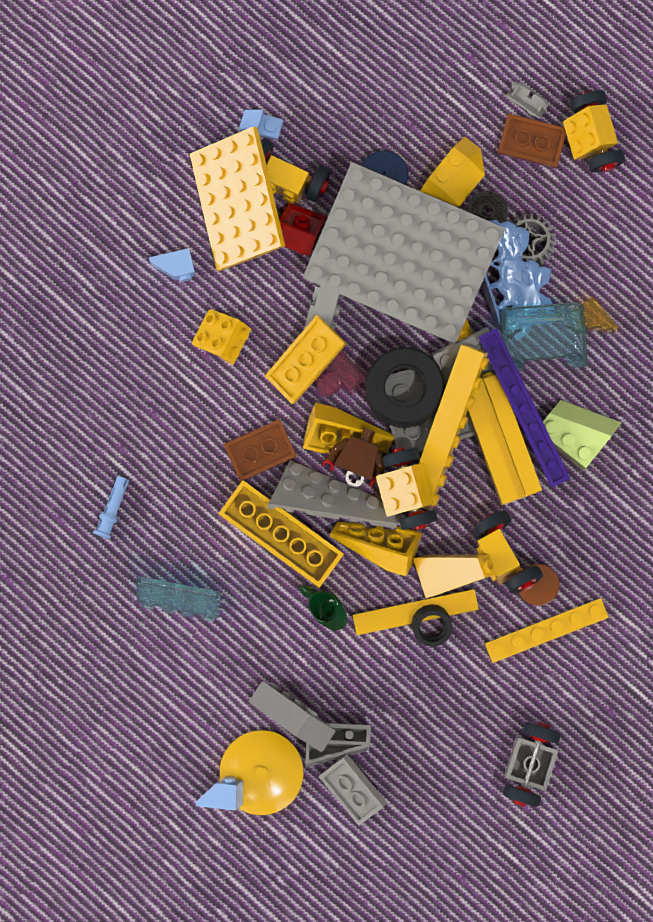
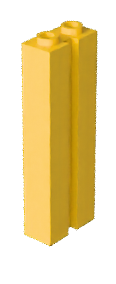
(502, 442)

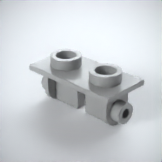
(534, 105)

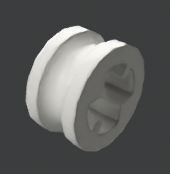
(358, 482)

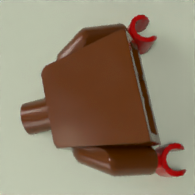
(357, 456)

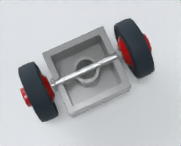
(531, 764)

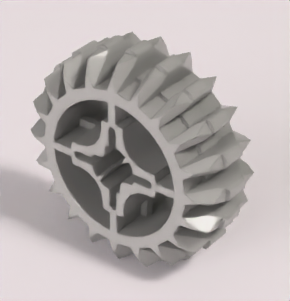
(537, 238)

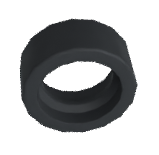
(434, 640)

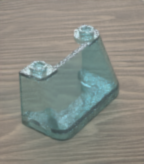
(545, 333)

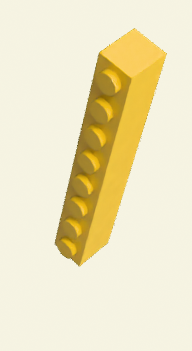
(452, 416)

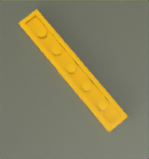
(403, 614)

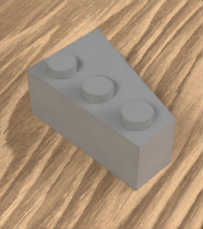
(347, 739)

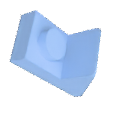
(267, 125)

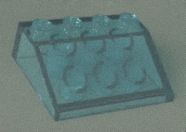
(179, 597)

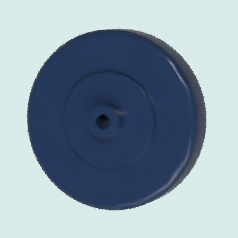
(388, 165)

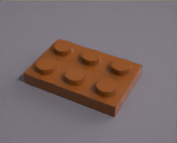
(532, 141)
(260, 450)

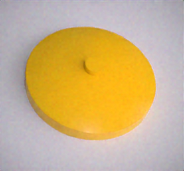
(268, 768)

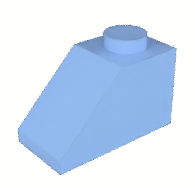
(175, 264)
(224, 795)

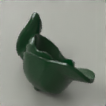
(325, 608)

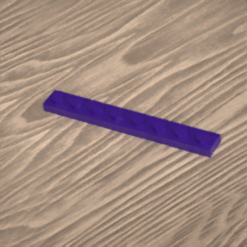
(524, 408)

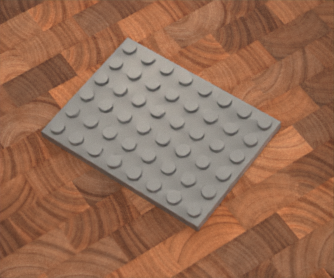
(403, 252)

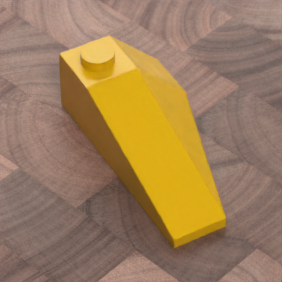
(330, 425)
(384, 547)

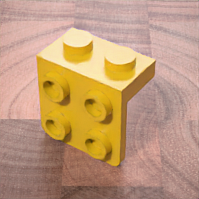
(221, 336)

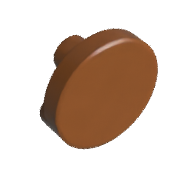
(544, 590)

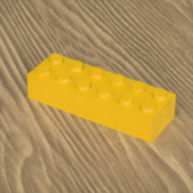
(281, 534)

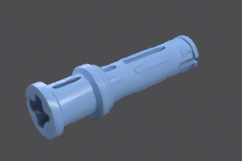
(109, 517)

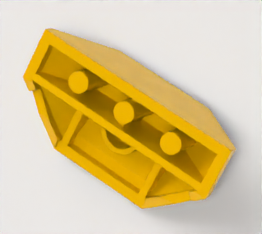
(456, 174)

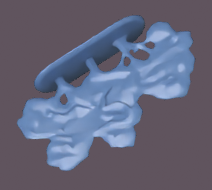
(518, 279)

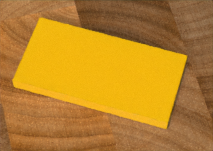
(305, 359)

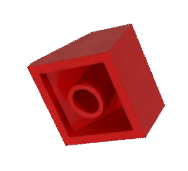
(301, 228)

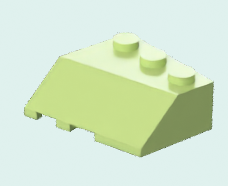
(579, 432)

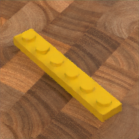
(546, 630)

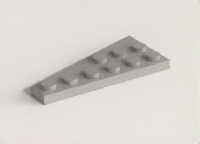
(326, 497)

